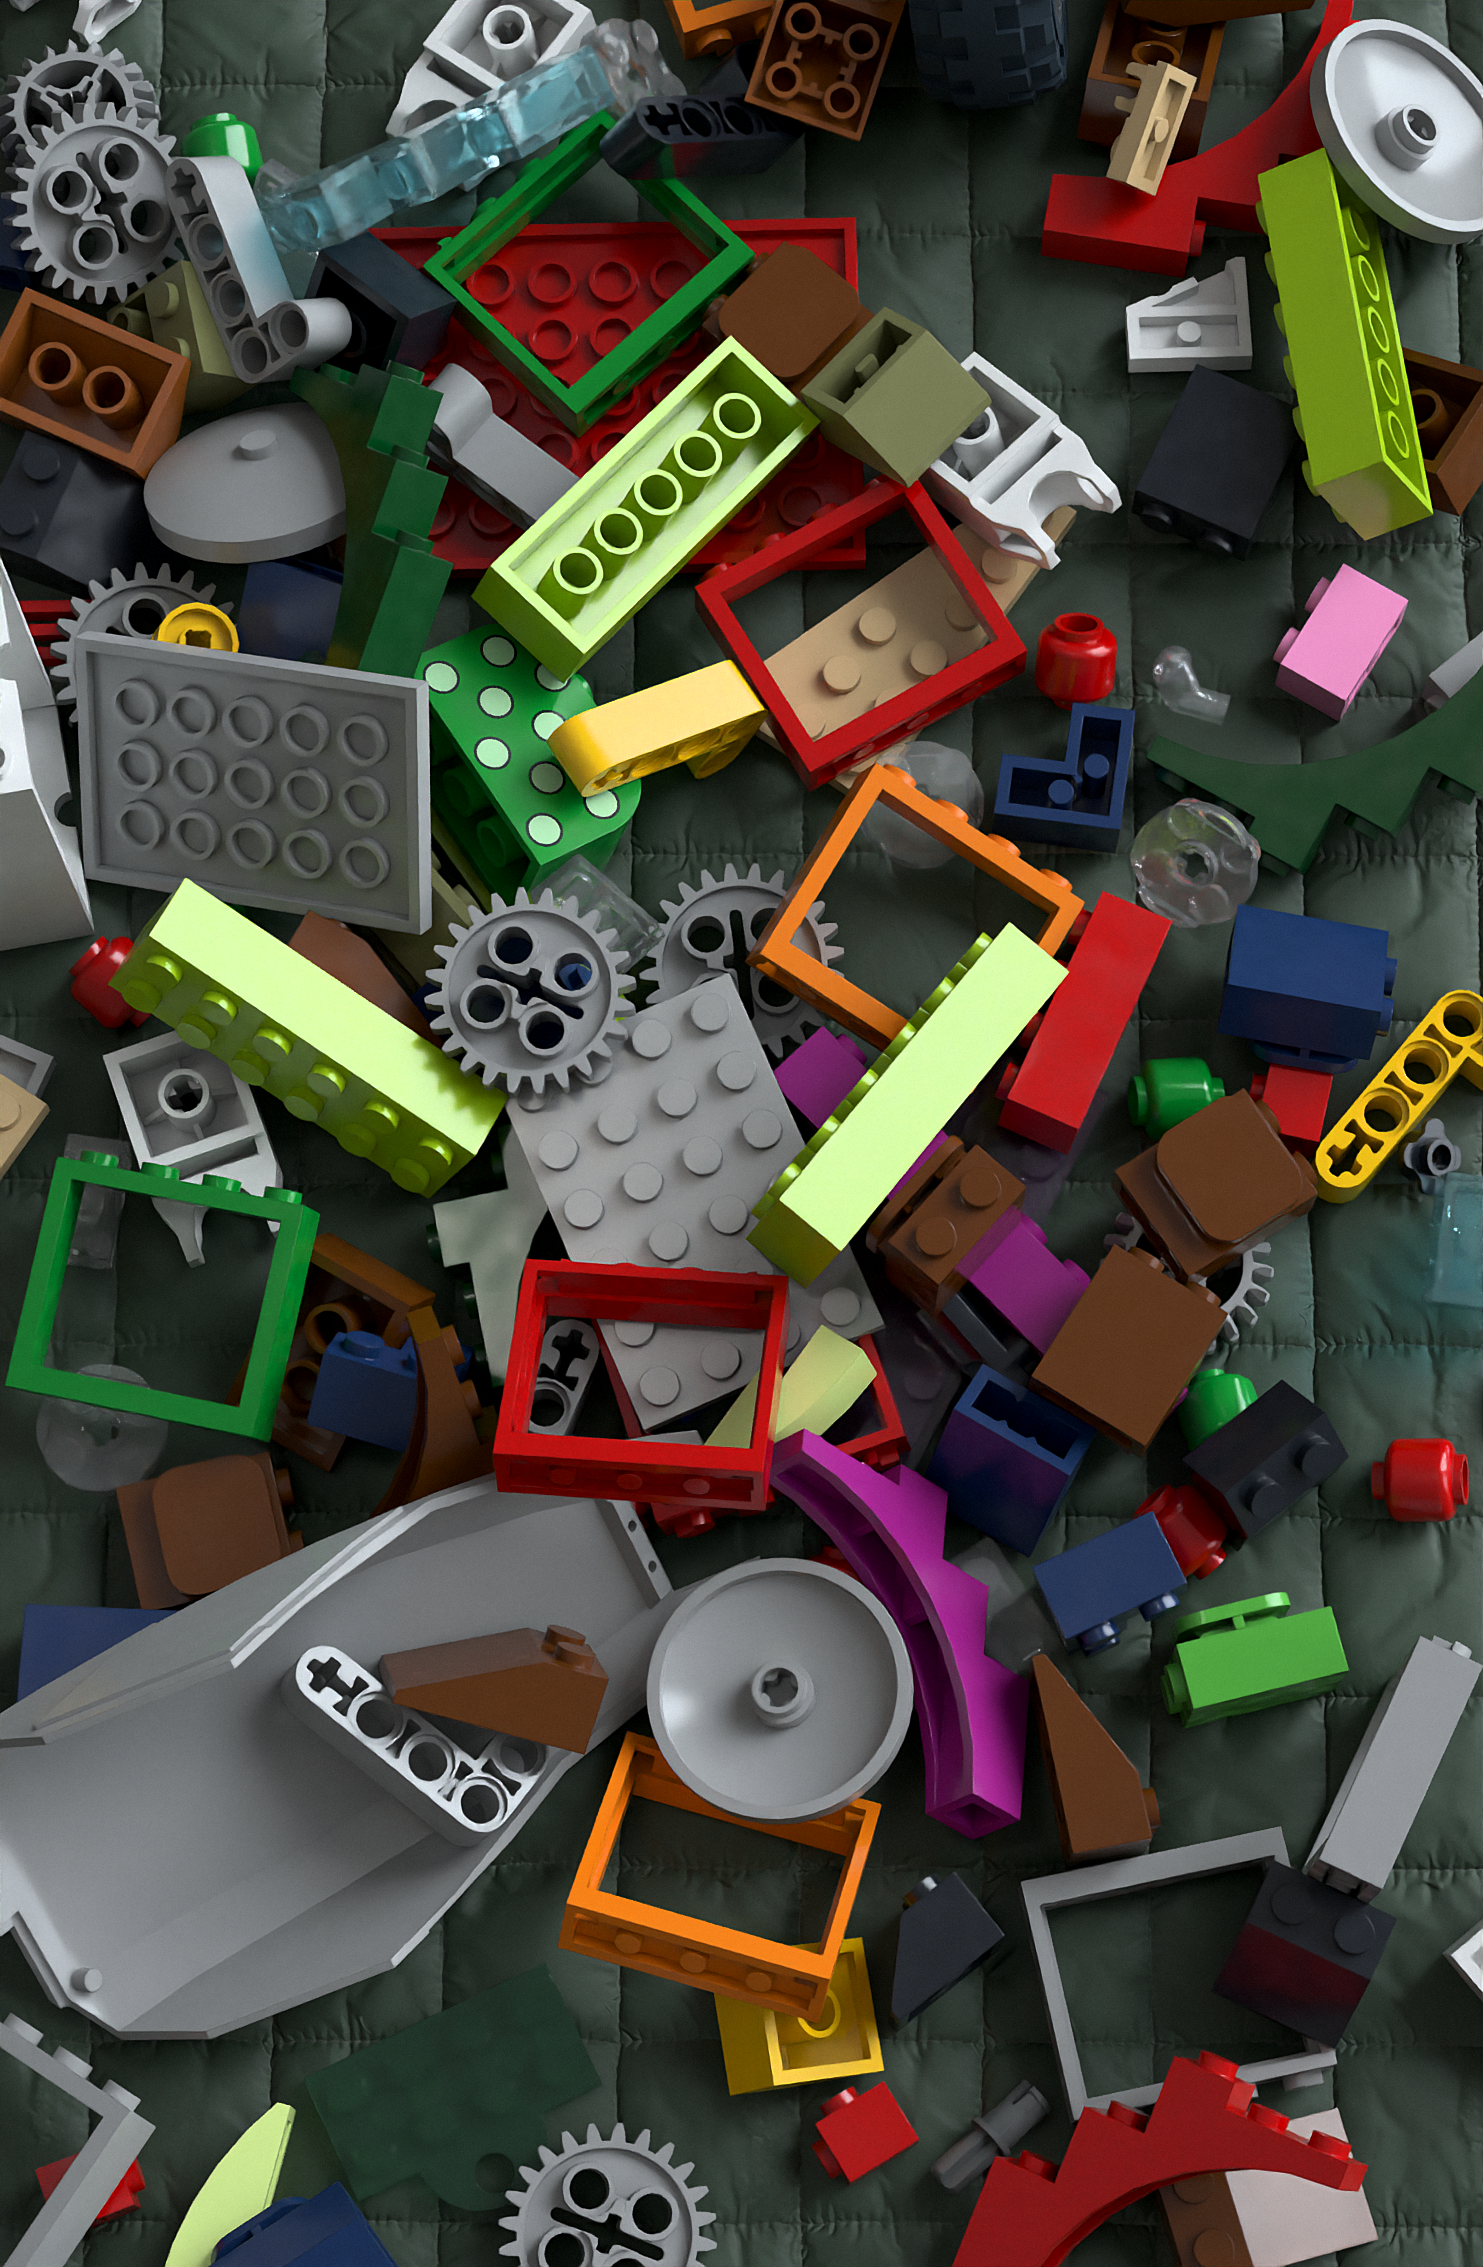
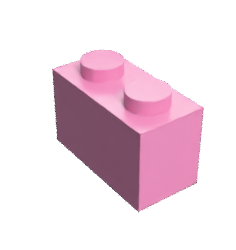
(1339, 642)

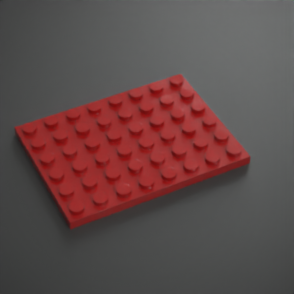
(570, 302)

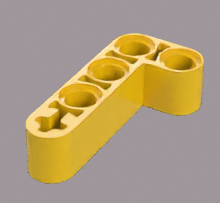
(688, 720)
(1401, 1097)

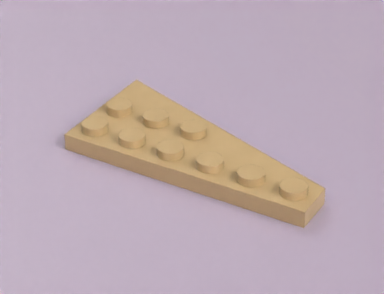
(895, 637)

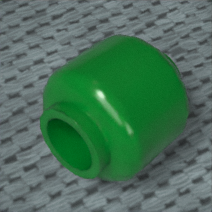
(224, 135)
(1170, 1093)
(1211, 1403)

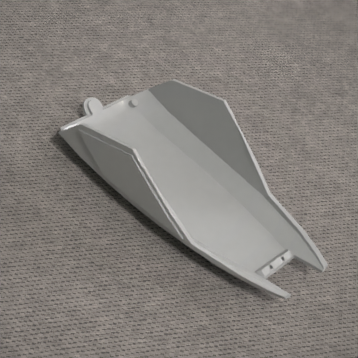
(213, 1859)

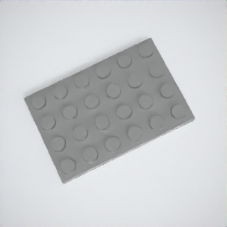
(255, 780)
(663, 1173)

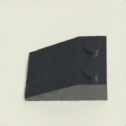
(75, 520)

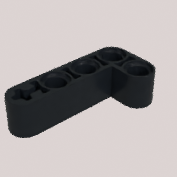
(701, 132)

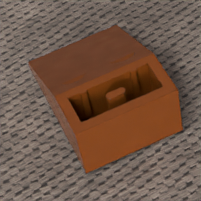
(824, 61)

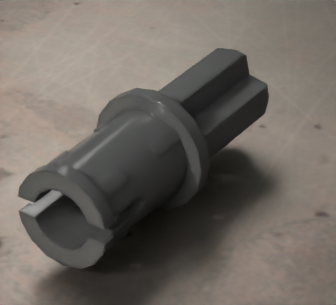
(990, 2137)

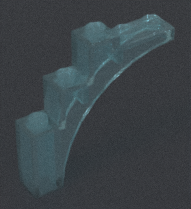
(437, 155)

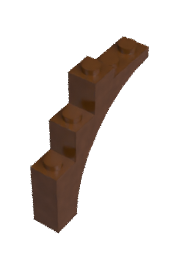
(449, 1430)

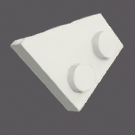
(1193, 325)

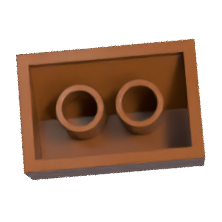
(90, 384)

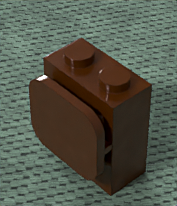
(788, 316)
(1215, 1186)
(946, 1223)
(1129, 1348)
(206, 1527)

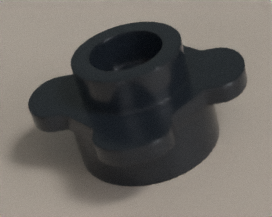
(1427, 1154)

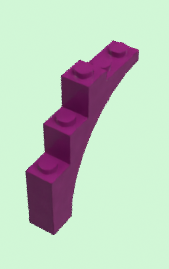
(965, 1701)

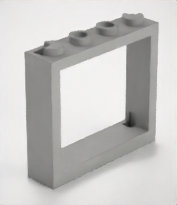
(1393, 1768)
(1129, 1876)
(98, 2164)

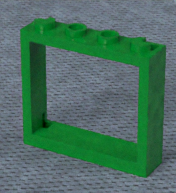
(651, 342)
(276, 1321)

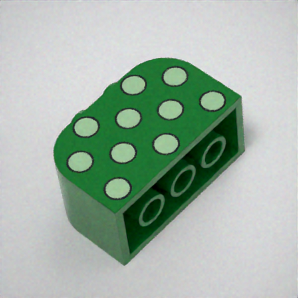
(493, 767)

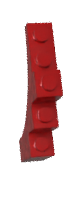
(1132, 230)
(1113, 2160)

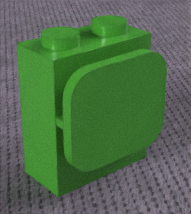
(1250, 1659)

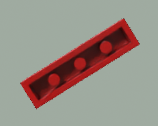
(1083, 1023)

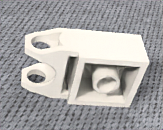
(480, 49)
(1016, 470)
(216, 1138)

